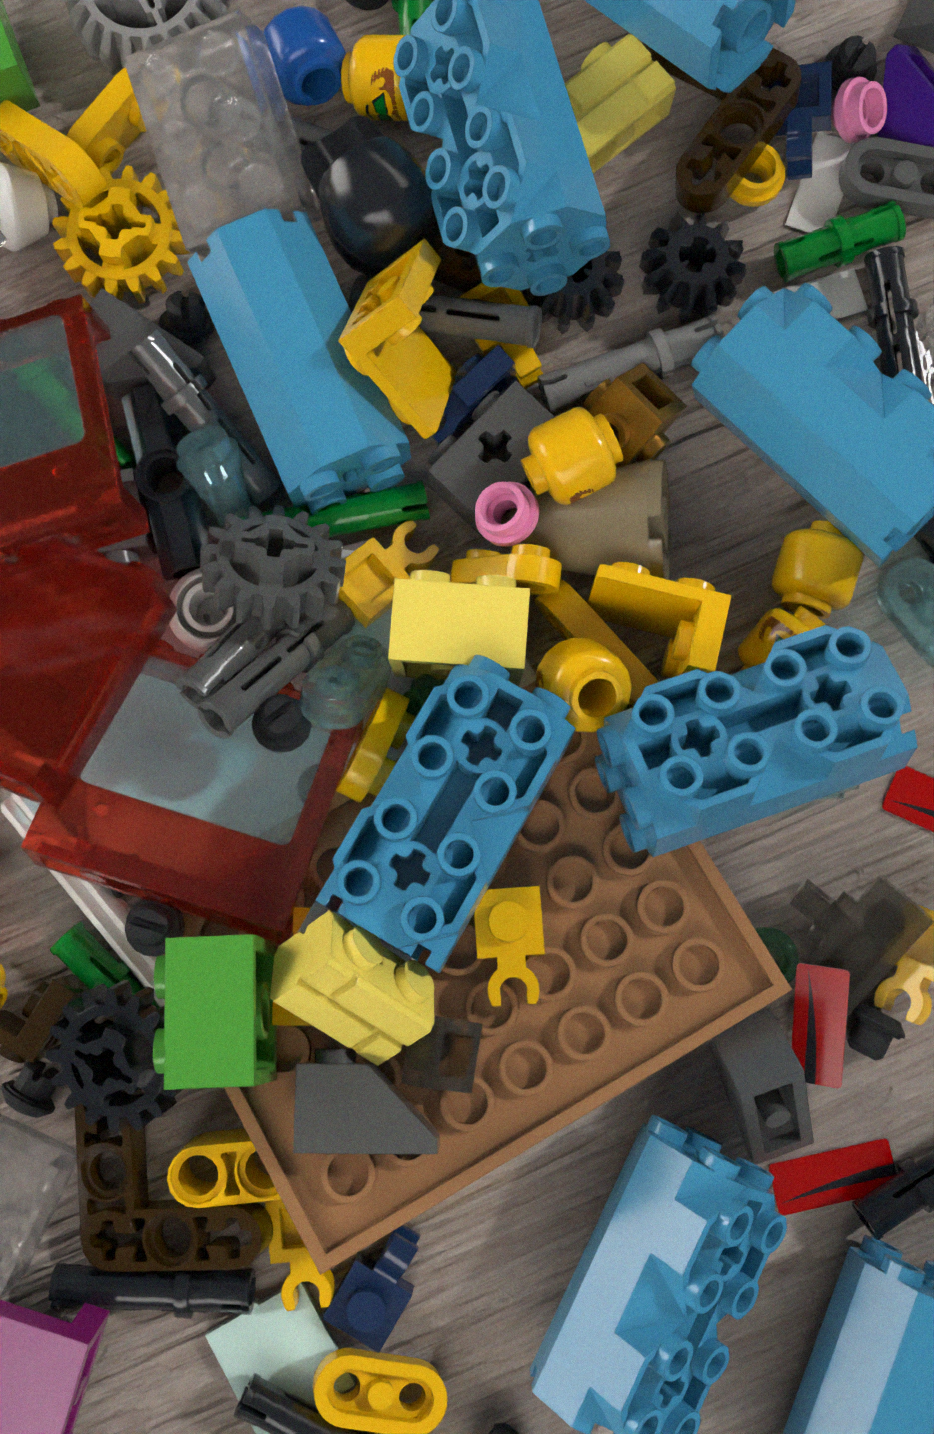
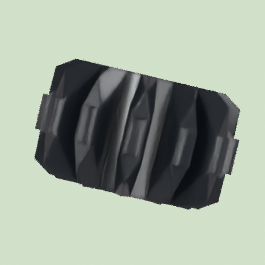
(695, 245)
(583, 299)

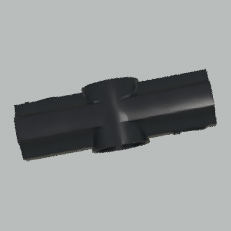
(175, 518)

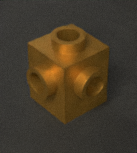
(638, 411)

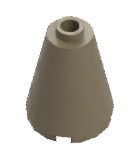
(611, 525)

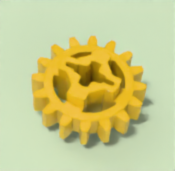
(130, 243)

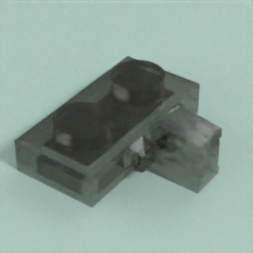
(860, 934)

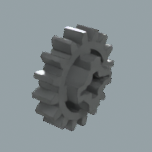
(272, 567)

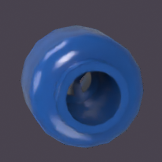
(305, 55)

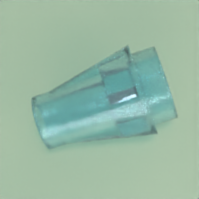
(215, 470)

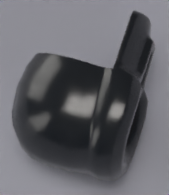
(369, 195)

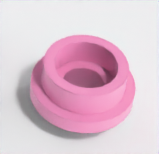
(859, 109)
(495, 502)

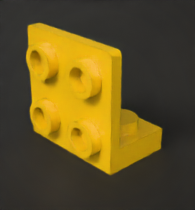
(391, 347)
(679, 609)

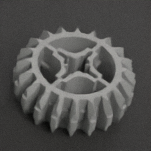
(126, 26)

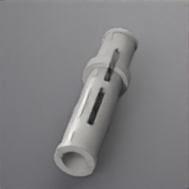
(659, 352)

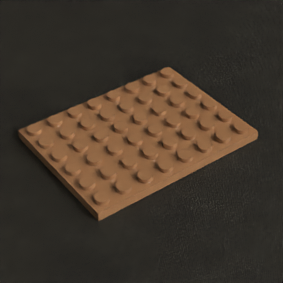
(631, 978)

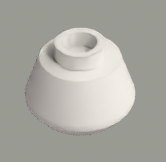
(24, 207)
(190, 619)

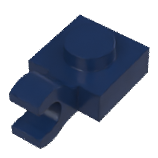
(809, 116)
(474, 383)
(374, 1292)

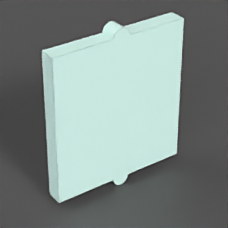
(277, 1346)

